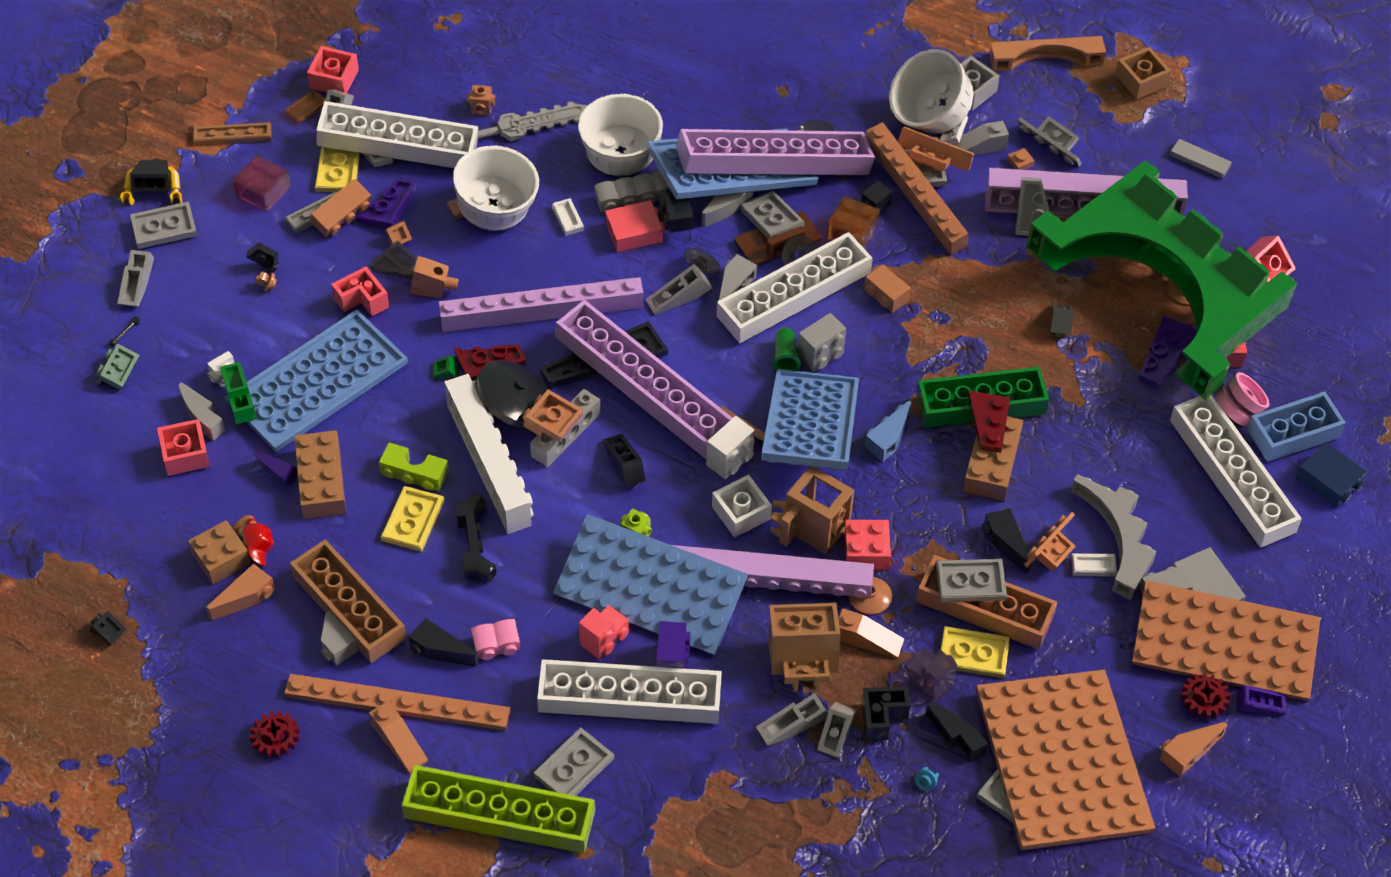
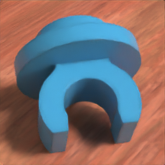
(926, 779)

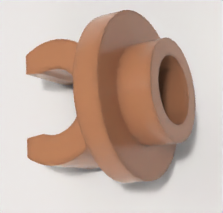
(266, 280)

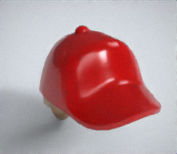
(256, 538)

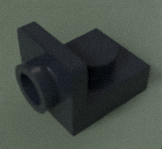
(263, 256)
(107, 627)

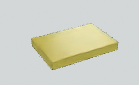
(336, 169)
(412, 518)
(976, 651)

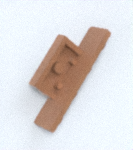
(934, 151)
(1053, 549)

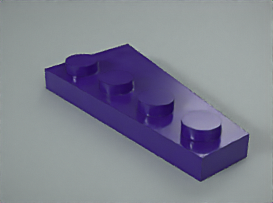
(1166, 350)

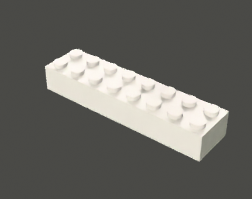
(394, 135)
(794, 287)
(489, 454)
(1235, 470)
(629, 691)

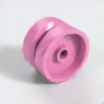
(1242, 398)

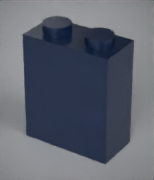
(1331, 475)

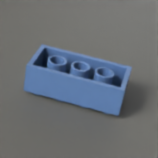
(1296, 426)

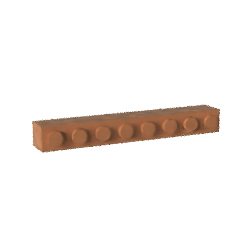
(917, 189)

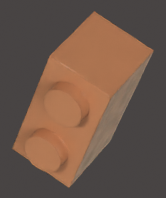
(887, 288)

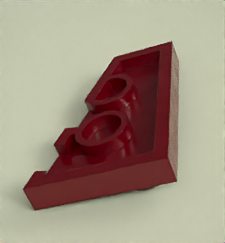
(475, 358)
(990, 419)

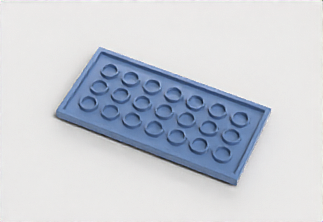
(698, 185)
(320, 379)
(811, 419)
(650, 582)

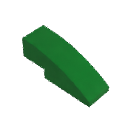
(238, 392)

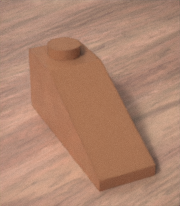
(243, 593)
(868, 635)
(397, 736)
(1190, 747)

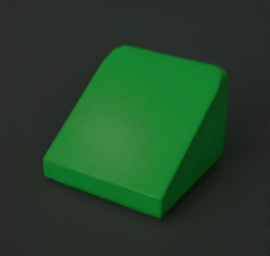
(445, 368)

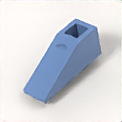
(885, 438)

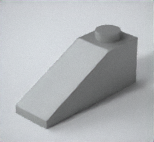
(985, 138)
(737, 275)
(679, 291)

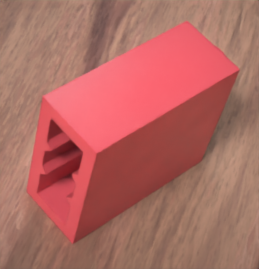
(634, 226)

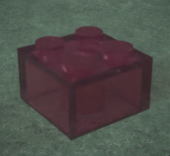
(261, 183)

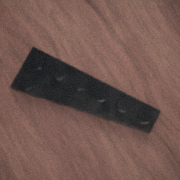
(574, 368)

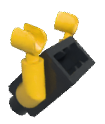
(151, 177)

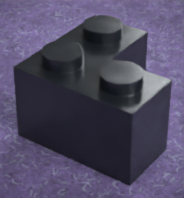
(675, 213)
(882, 705)

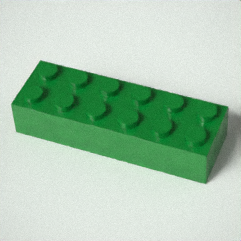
(947, 402)

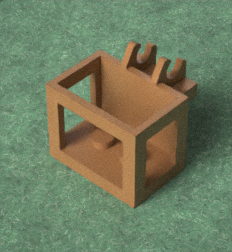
(810, 519)
(804, 642)

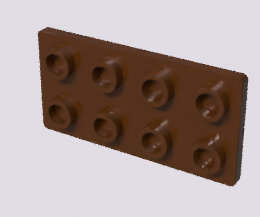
(760, 249)

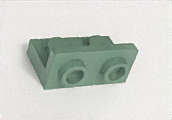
(118, 366)

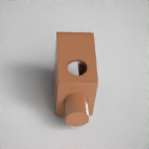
(431, 278)

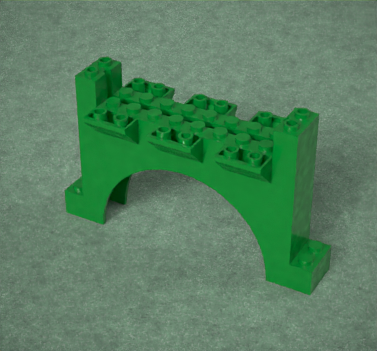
(1140, 224)

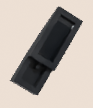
(956, 731)

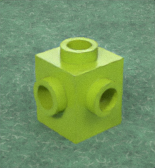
(637, 522)

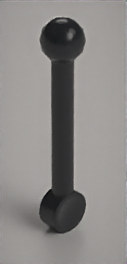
(135, 321)

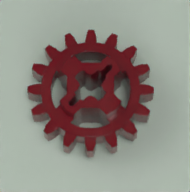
(1205, 696)
(263, 734)

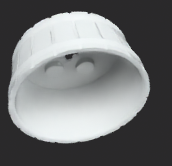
(922, 84)
(619, 122)
(495, 175)

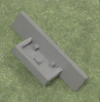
(1055, 136)

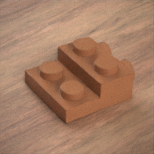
(551, 416)

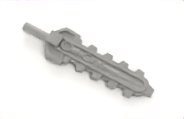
(515, 127)

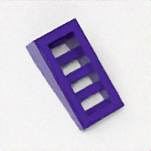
(282, 469)
(1246, 701)

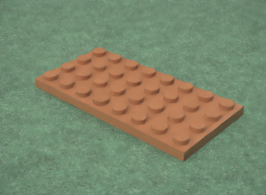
(1226, 637)

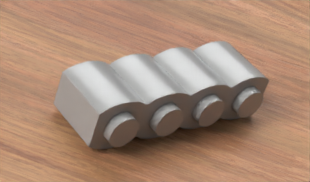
(630, 191)

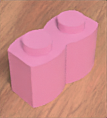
(496, 639)

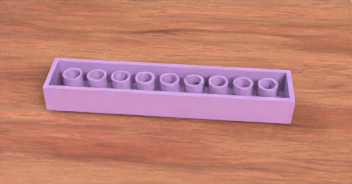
(774, 152)
(1063, 191)
(641, 376)

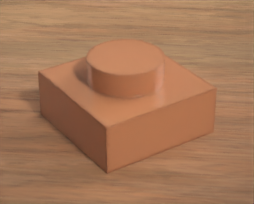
(1021, 159)
(398, 232)

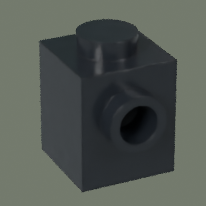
(877, 196)

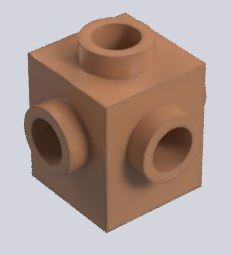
(481, 100)

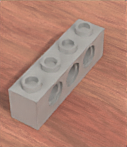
(547, 449)

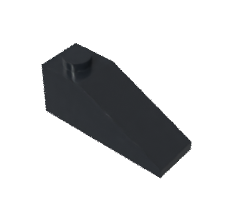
(625, 460)
(1006, 537)
(439, 645)

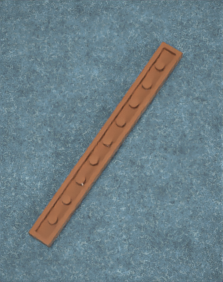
(404, 702)

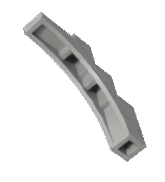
(1128, 531)

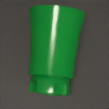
(785, 351)

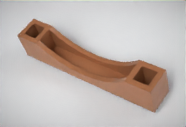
(1082, 50)

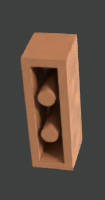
(341, 208)

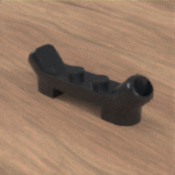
(473, 562)

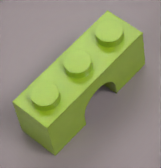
(429, 474)

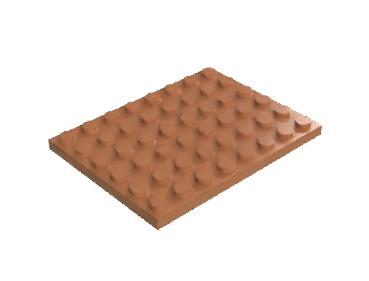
(1064, 759)

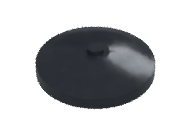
(508, 390)

